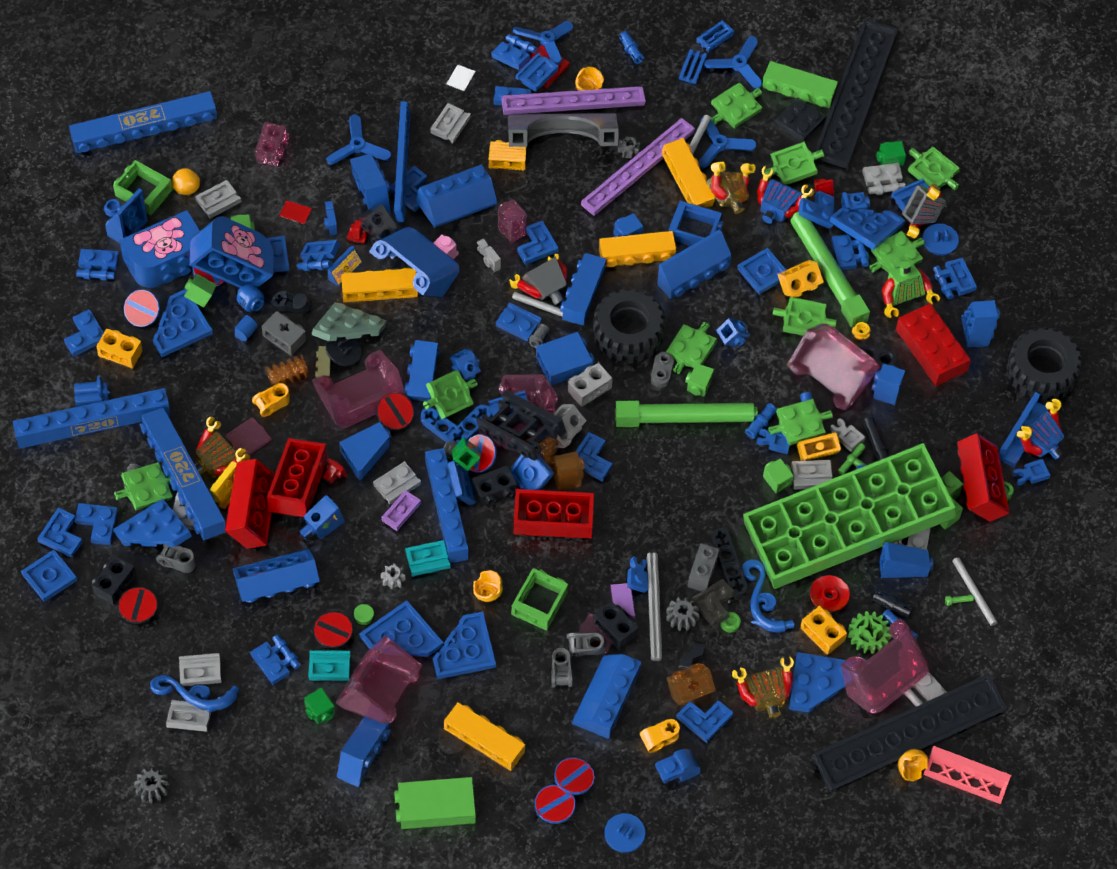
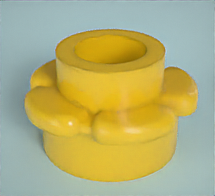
(861, 326)

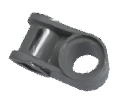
(174, 556)
(581, 644)
(561, 671)

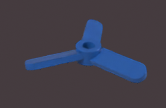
(547, 38)
(739, 63)
(721, 143)
(358, 145)

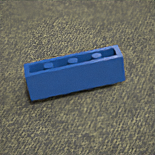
(583, 289)

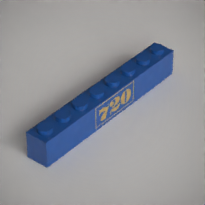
(143, 122)
(88, 418)
(183, 474)

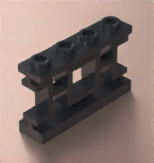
(526, 413)

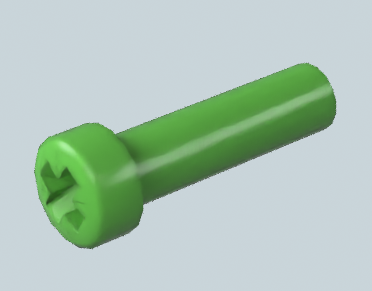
(949, 600)

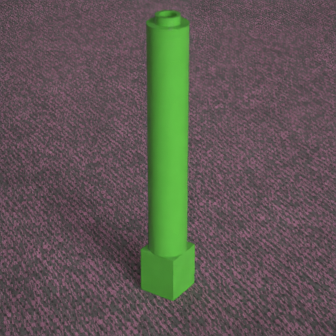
(852, 305)
(632, 413)

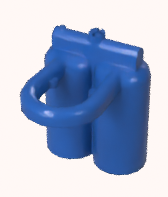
(91, 392)

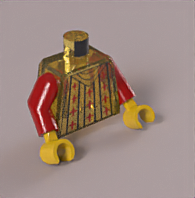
(730, 187)
(215, 453)
(766, 689)

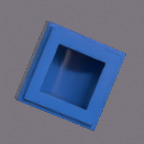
(245, 328)

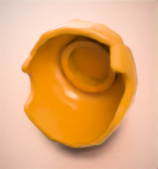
(589, 79)
(185, 181)
(488, 586)
(912, 764)

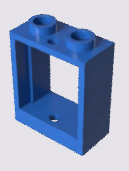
(697, 213)

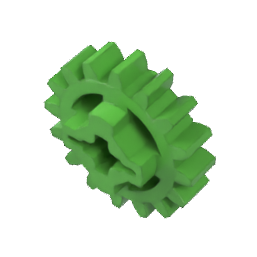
(863, 637)

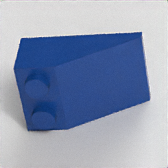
(128, 219)

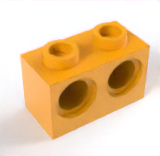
(799, 274)
(117, 351)
(820, 632)

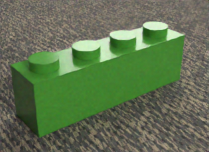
(799, 84)

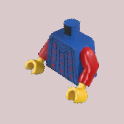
(778, 199)
(1043, 433)

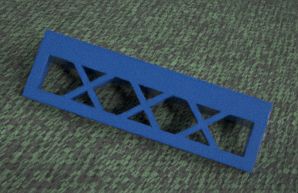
(1012, 448)

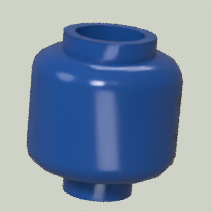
(250, 298)

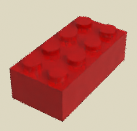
(933, 344)
(297, 477)
(983, 477)
(248, 508)
(553, 513)

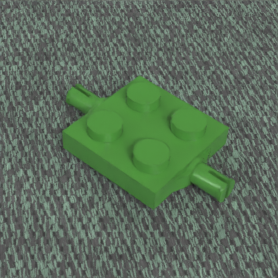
(736, 105)
(794, 163)
(933, 168)
(896, 250)
(803, 315)
(691, 346)
(449, 394)
(800, 422)
(145, 486)

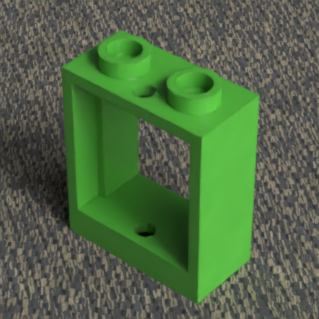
(157, 196)
(531, 614)

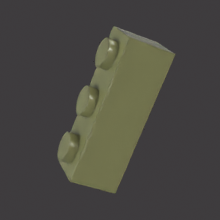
(323, 363)

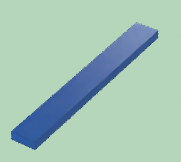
(402, 162)

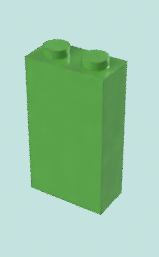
(435, 803)

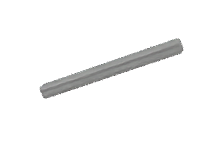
(654, 607)

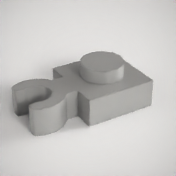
(490, 258)
(849, 437)

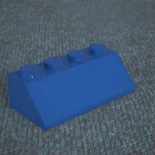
(457, 196)
(694, 265)
(276, 575)
(607, 694)

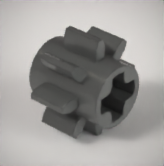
(628, 147)

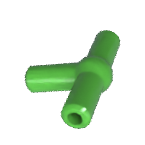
(852, 459)

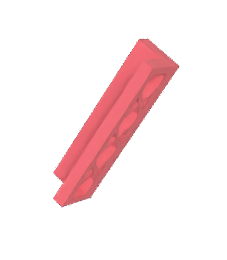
(971, 769)

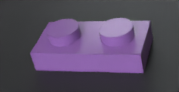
(401, 510)

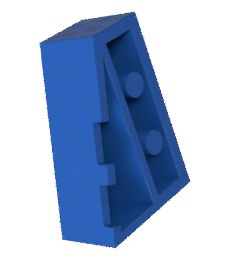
(371, 181)
(980, 323)
(422, 369)
(361, 750)

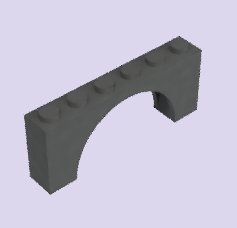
(525, 127)

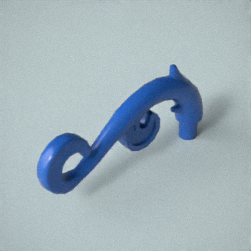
(758, 597)
(197, 690)

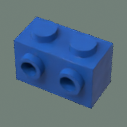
(888, 383)

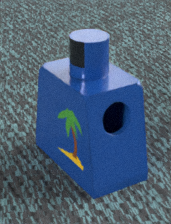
(322, 519)

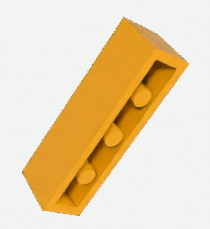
(687, 173)
(637, 248)
(378, 285)
(484, 736)

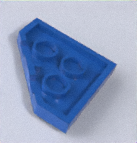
(868, 226)
(180, 325)
(153, 527)
(406, 630)
(465, 649)
(815, 681)

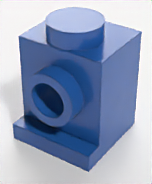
(855, 201)

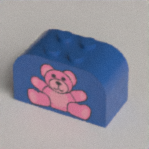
(160, 251)
(232, 253)

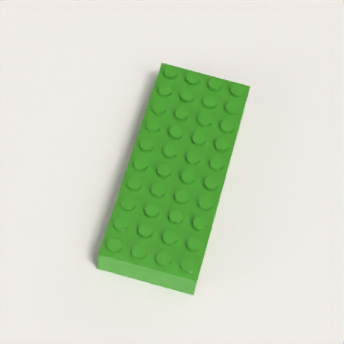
(849, 516)

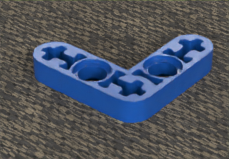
(453, 431)

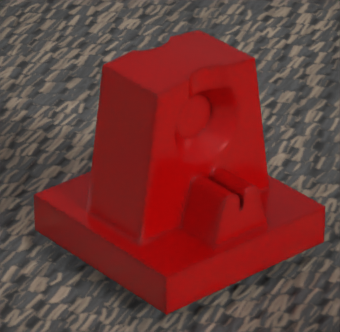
(825, 186)
(357, 233)
(334, 470)

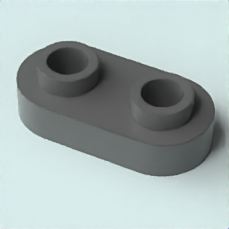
(662, 368)

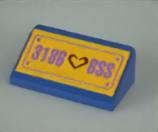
(347, 262)

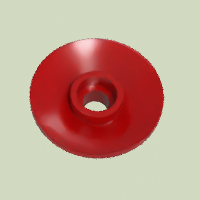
(829, 586)

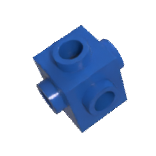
(733, 332)
(466, 363)

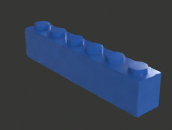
(446, 505)

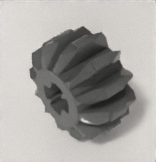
(675, 616)
(150, 778)

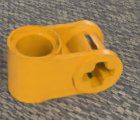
(270, 401)
(657, 736)

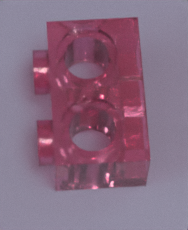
(271, 139)
(511, 220)

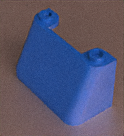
(433, 266)

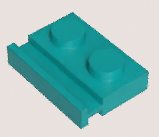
(427, 558)
(329, 665)

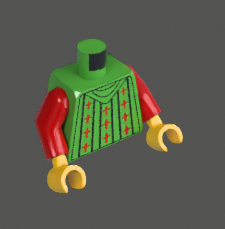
(905, 285)

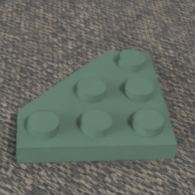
(348, 323)

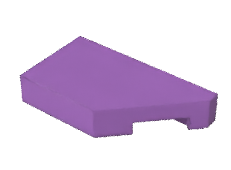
(623, 597)

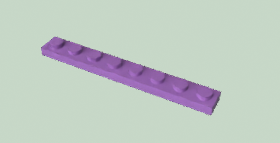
(573, 100)
(635, 168)

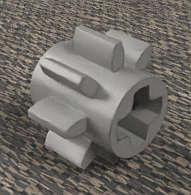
(393, 581)

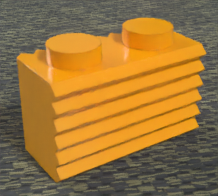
(506, 157)
(818, 447)

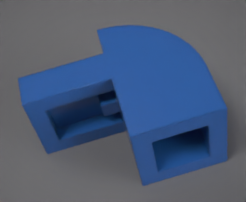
(679, 765)

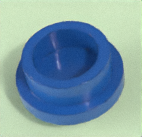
(111, 207)

